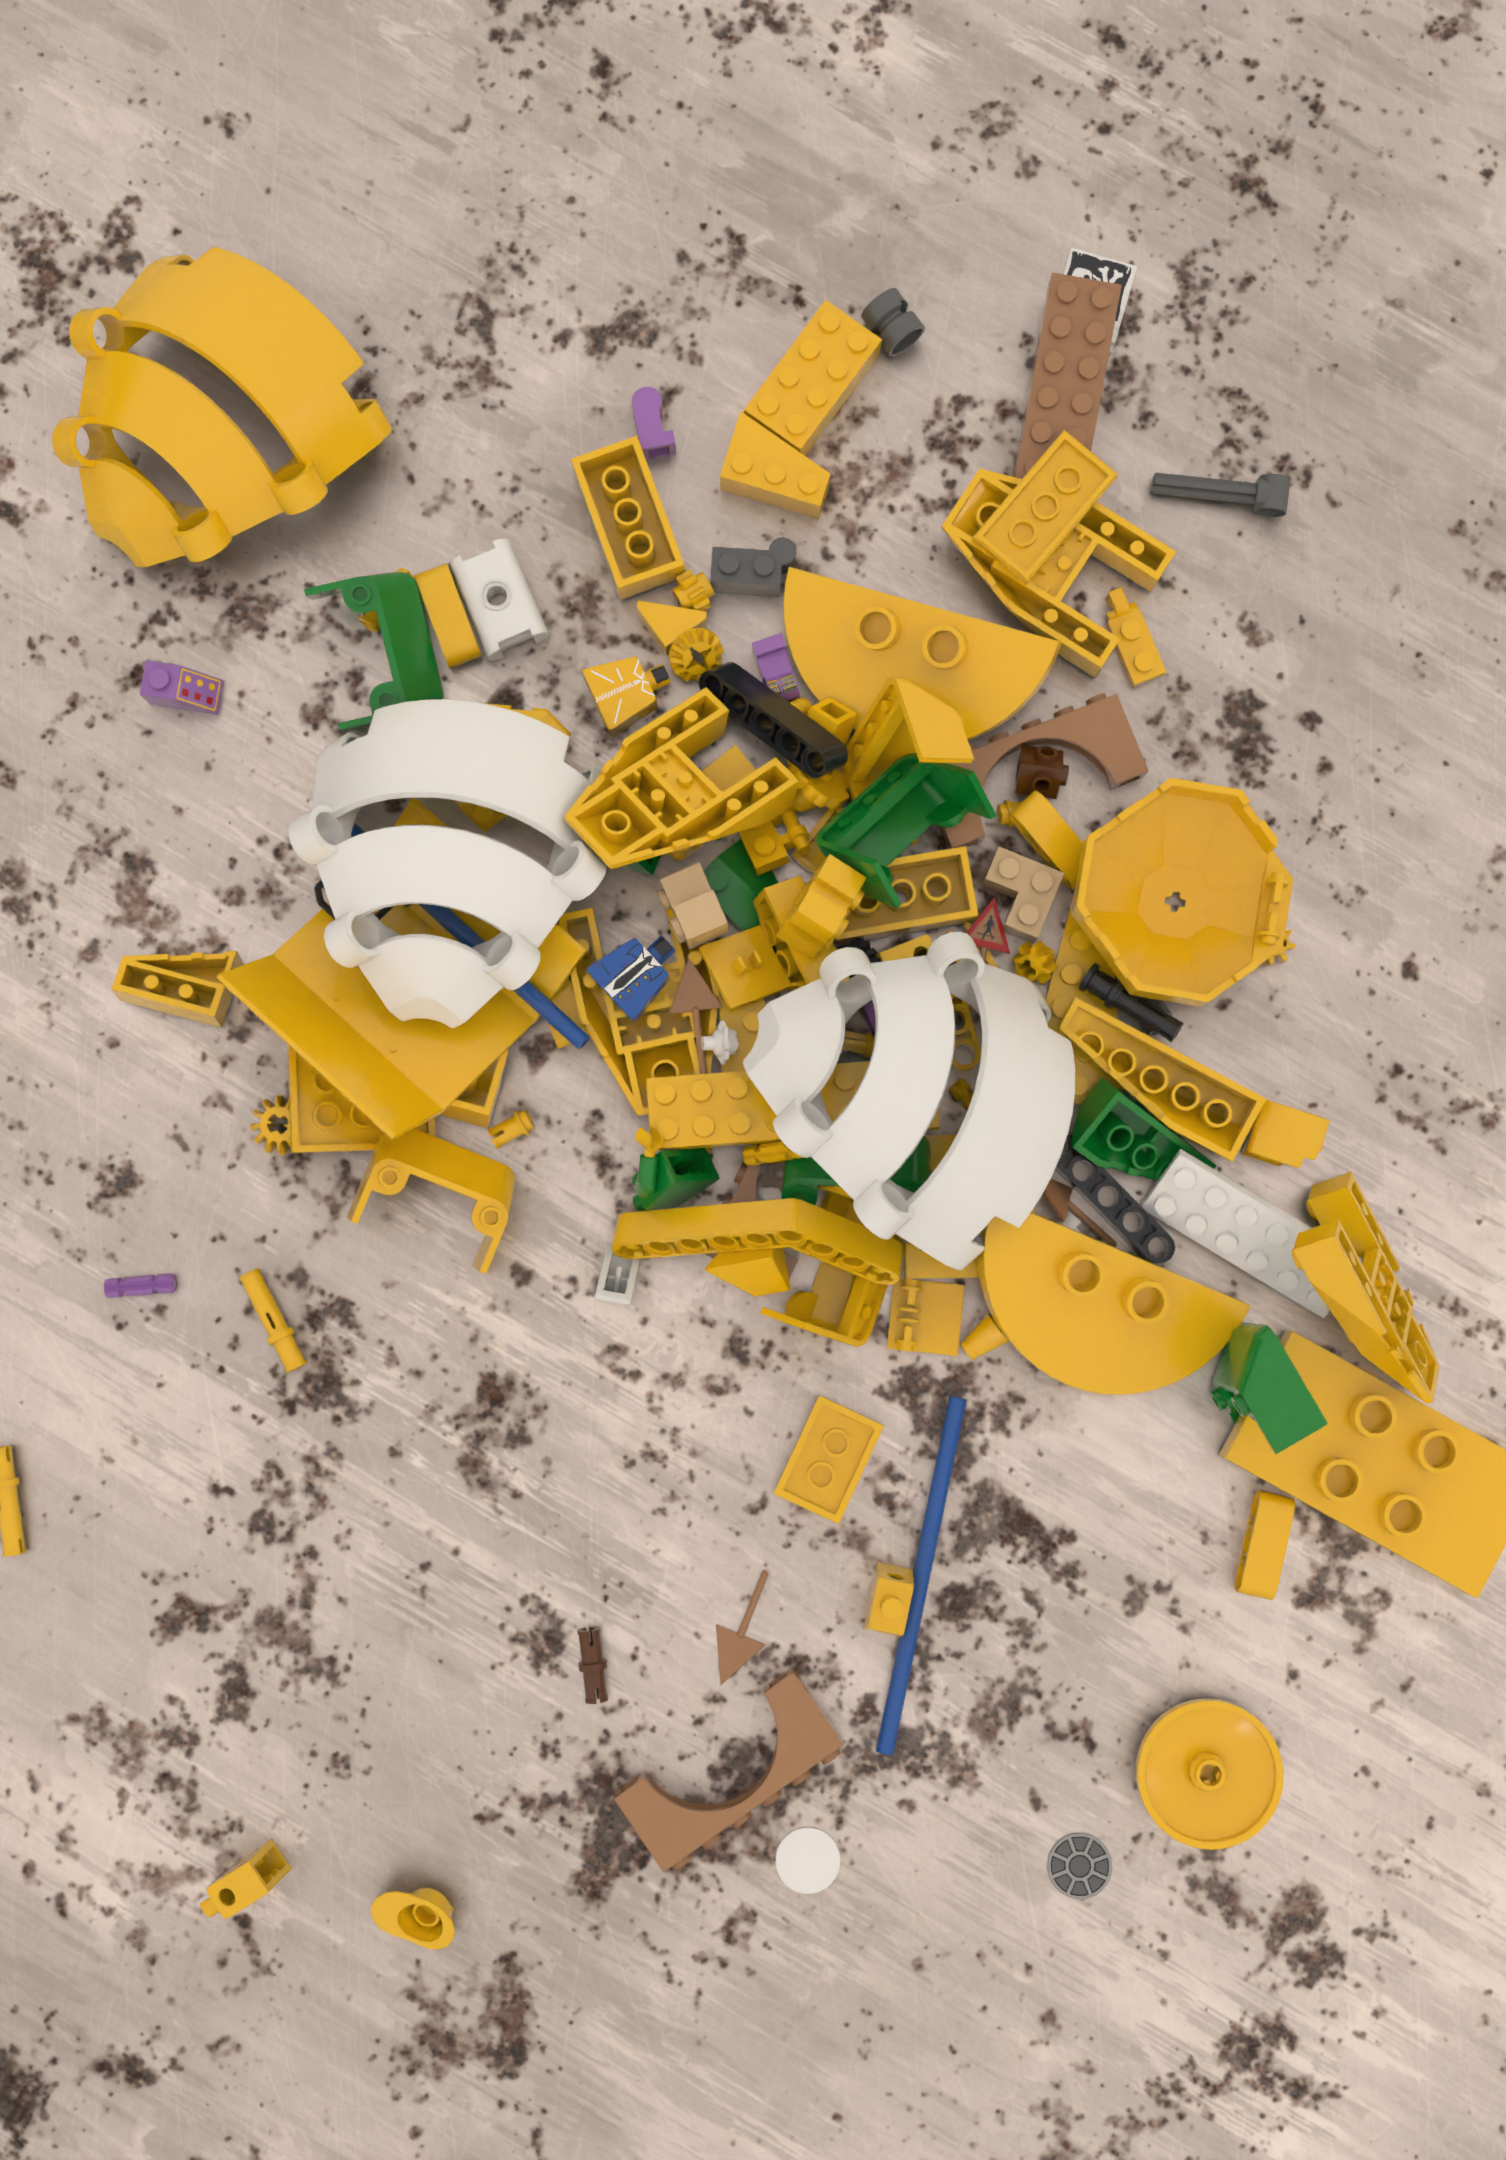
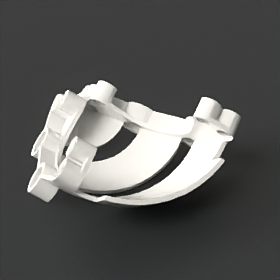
(465, 756)
(1012, 1122)

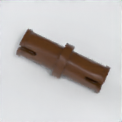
(592, 1665)

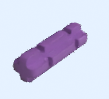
(139, 1285)

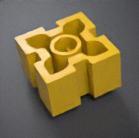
(823, 907)

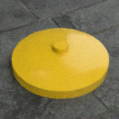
(1209, 1773)

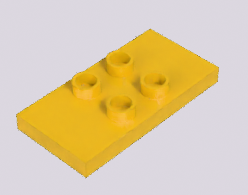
(1387, 1470)

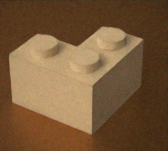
(1030, 886)
(694, 906)

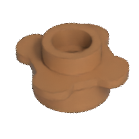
(769, 1177)

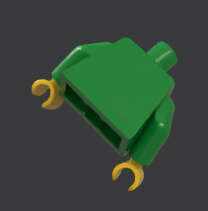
(670, 1175)

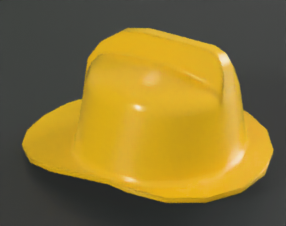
(416, 1917)

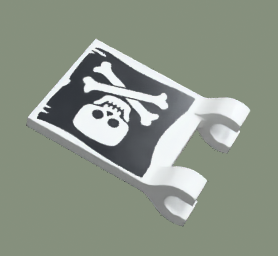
(1103, 269)

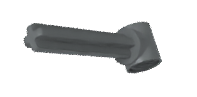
(1267, 495)

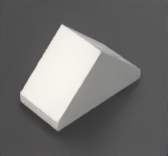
(617, 1278)

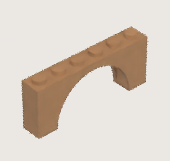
(1093, 731)
(677, 1827)

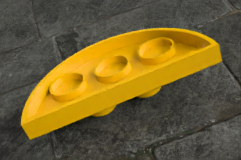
(858, 637)
(1098, 1311)

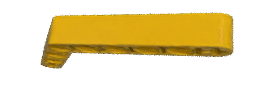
(757, 1227)

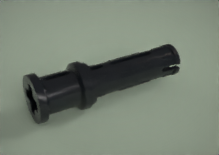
(1115, 995)

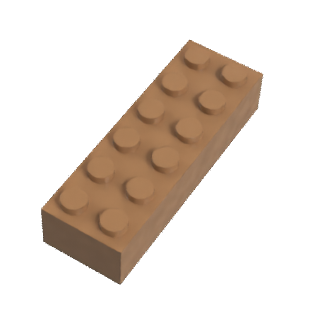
(1068, 365)

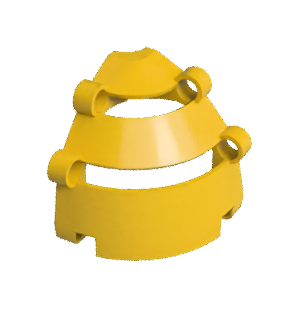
(264, 342)

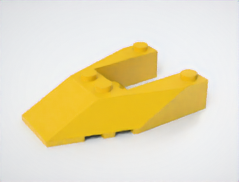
(1039, 602)
(661, 802)
(656, 1043)
(1364, 1294)

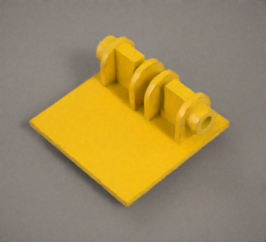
(925, 1317)

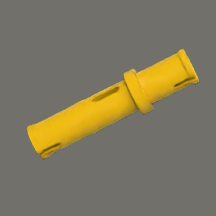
(279, 1334)
(10, 1514)

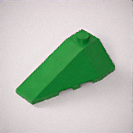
(737, 886)
(1124, 1135)

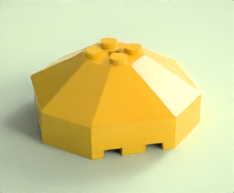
(1219, 862)

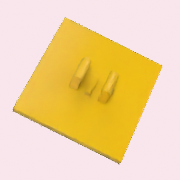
(745, 967)

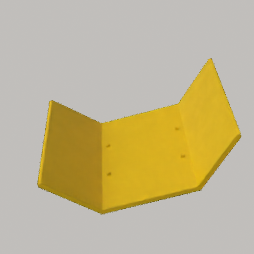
(341, 1027)

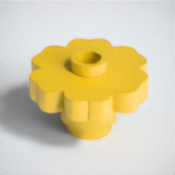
(822, 791)

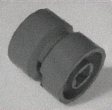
(896, 325)

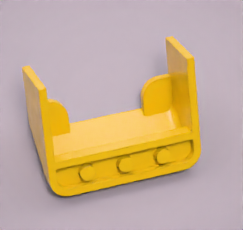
(901, 723)
(450, 1167)
(839, 1301)

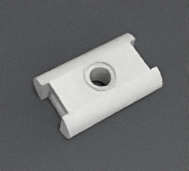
(494, 574)

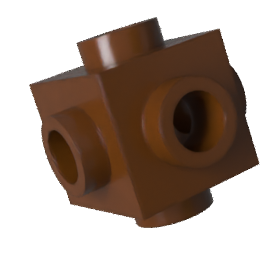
(1040, 771)

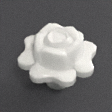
(722, 1042)

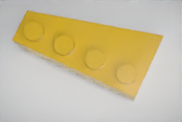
(772, 908)

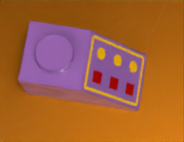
(181, 688)

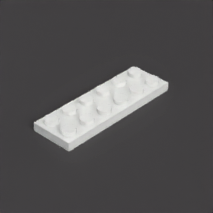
(1233, 1226)

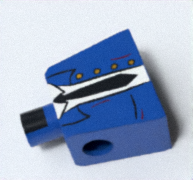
(633, 975)

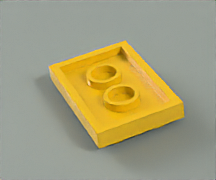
(828, 1459)

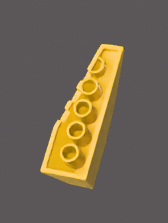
(1166, 1082)

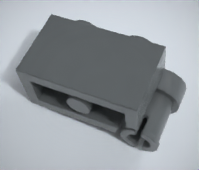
(751, 570)

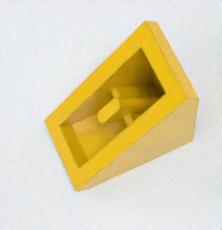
(669, 622)

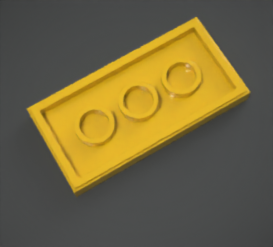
(1045, 507)

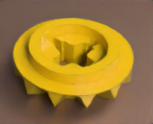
(701, 640)

